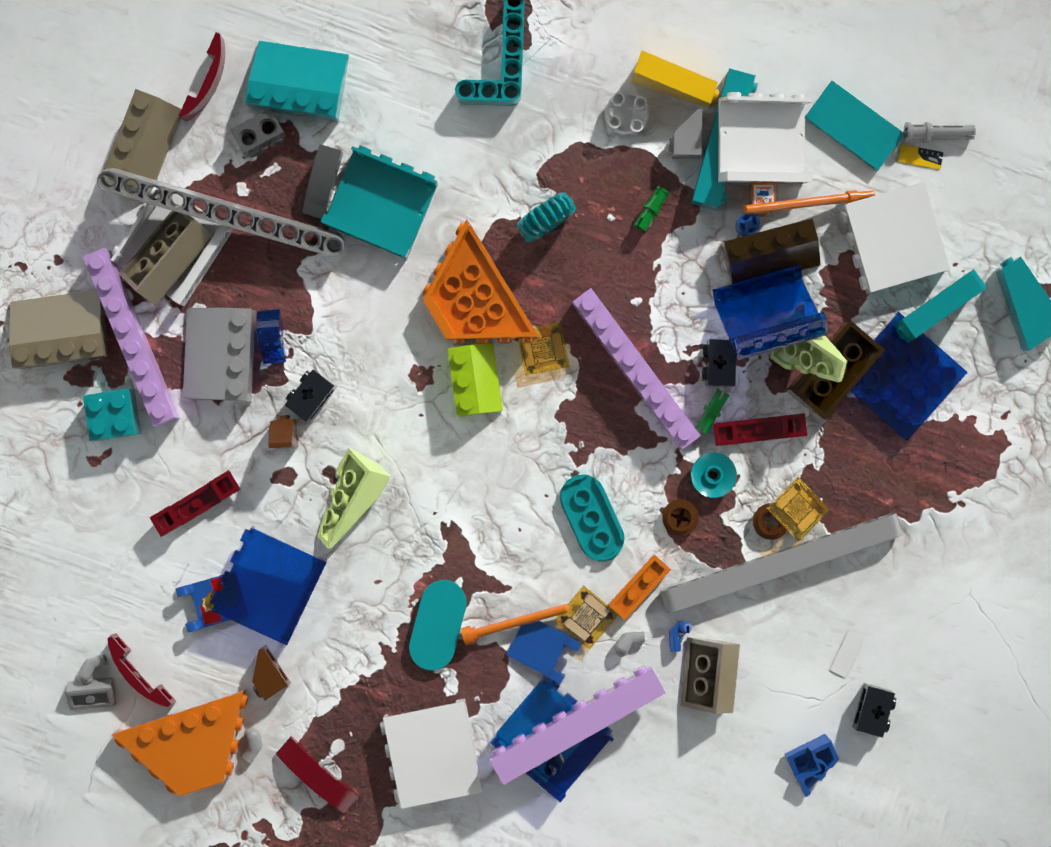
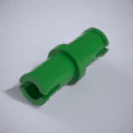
(651, 209)
(712, 411)

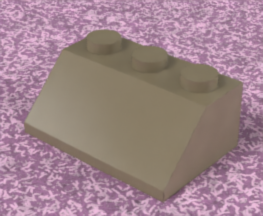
(710, 675)

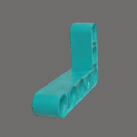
(508, 59)

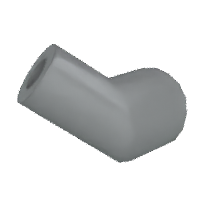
(626, 641)
(88, 667)
(254, 744)

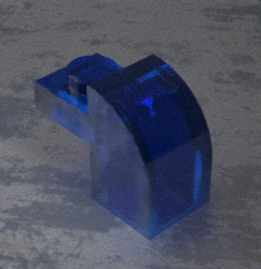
(270, 336)

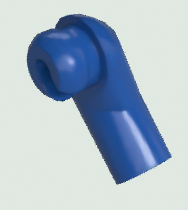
(676, 633)

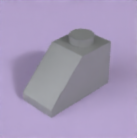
(687, 139)

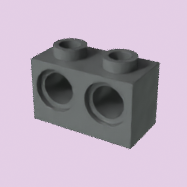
(255, 126)

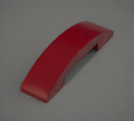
(192, 105)
(760, 429)
(195, 503)
(118, 650)
(316, 776)

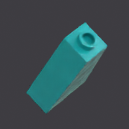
(1026, 303)
(940, 306)

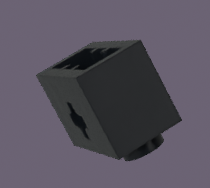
(727, 373)
(308, 408)
(872, 698)

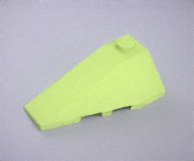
(814, 357)
(356, 490)

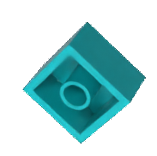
(111, 414)

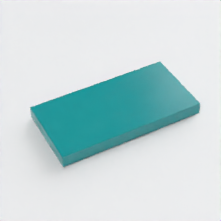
(854, 125)

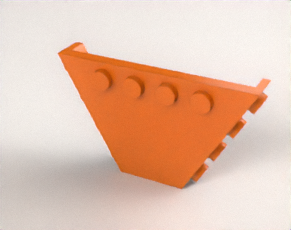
(472, 297)
(189, 746)

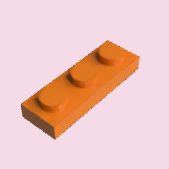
(639, 586)

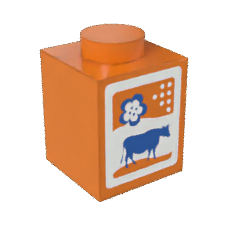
(762, 193)

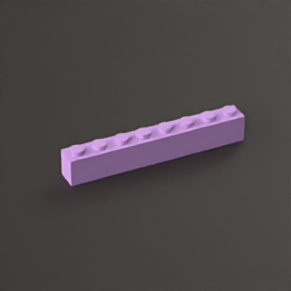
(131, 337)
(635, 369)
(577, 724)

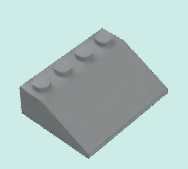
(219, 354)

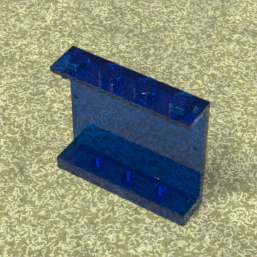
(768, 313)
(267, 585)
(540, 707)

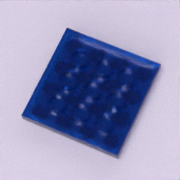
(907, 380)

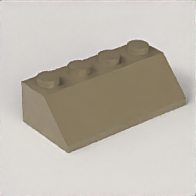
(144, 137)
(165, 256)

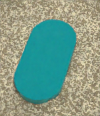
(592, 517)
(437, 625)

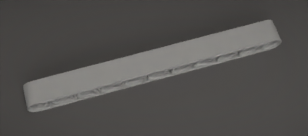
(210, 214)
(781, 562)

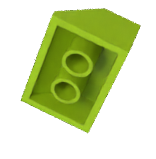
(475, 379)

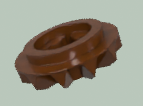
(760, 526)
(684, 527)

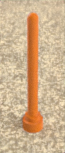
(471, 634)

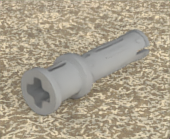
(928, 132)

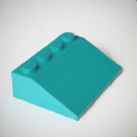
(297, 81)

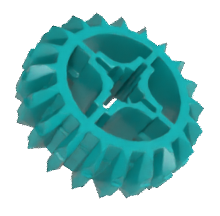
(546, 217)

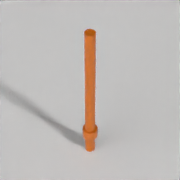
(848, 197)

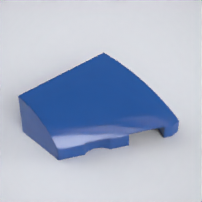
(812, 762)

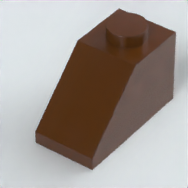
(283, 432)
(268, 675)

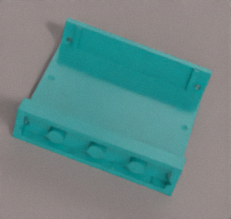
(381, 202)

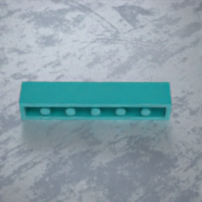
(708, 191)

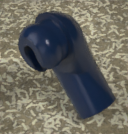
(554, 765)

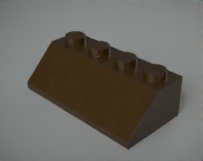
(772, 251)
(824, 395)

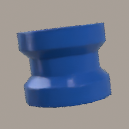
(751, 224)

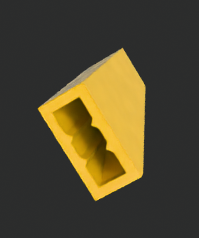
(674, 80)

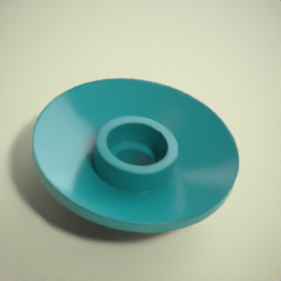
(725, 472)

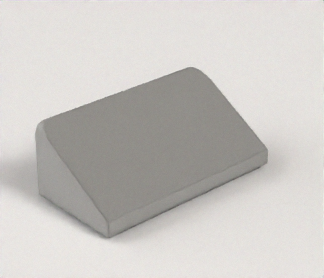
(92, 695)

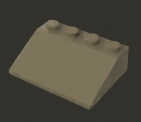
(57, 330)

